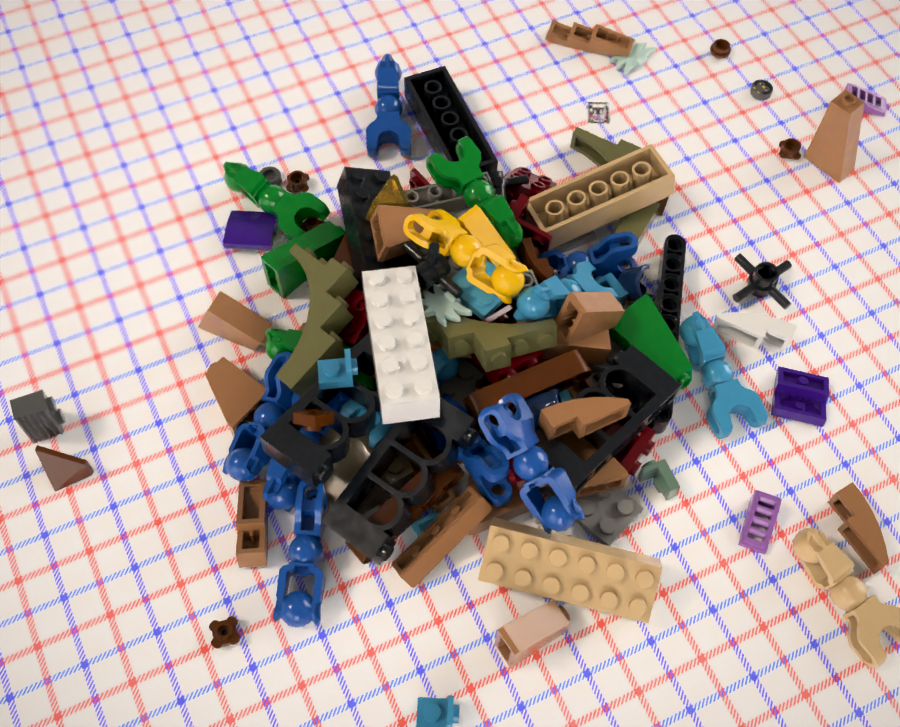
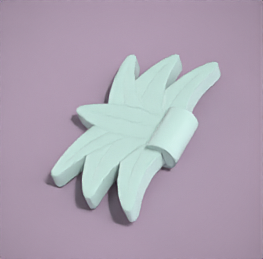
(635, 59)
(443, 306)

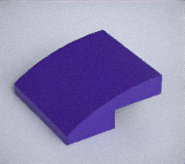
(250, 230)
(800, 396)

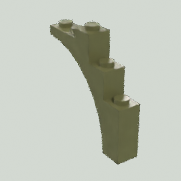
(604, 151)
(326, 318)
(491, 342)

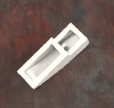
(755, 329)

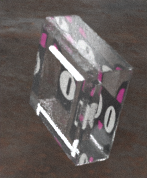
(598, 112)

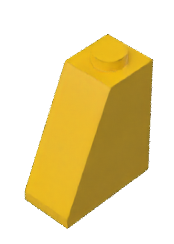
(479, 226)

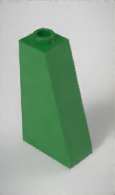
(281, 268)
(650, 334)

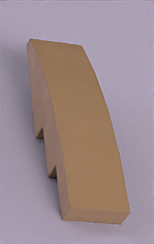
(597, 40)

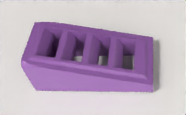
(868, 96)
(767, 506)

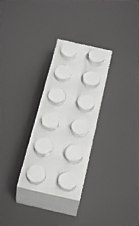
(400, 345)

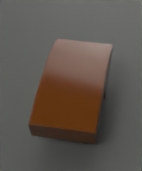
(530, 258)

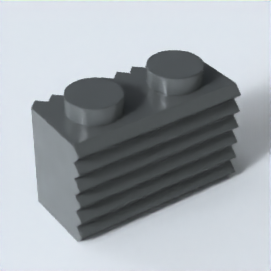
(37, 415)

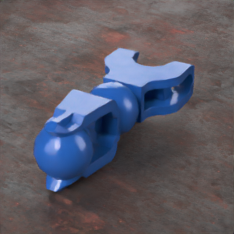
(388, 125)
(604, 256)
(517, 440)
(246, 451)
(481, 462)
(280, 488)
(305, 554)

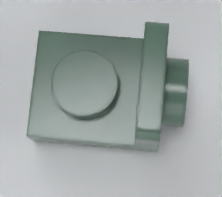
(663, 477)

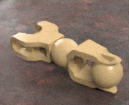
(865, 615)

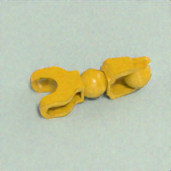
(468, 253)

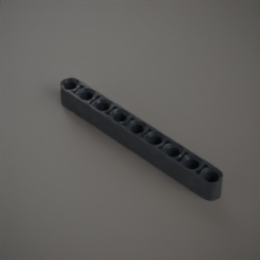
(670, 277)

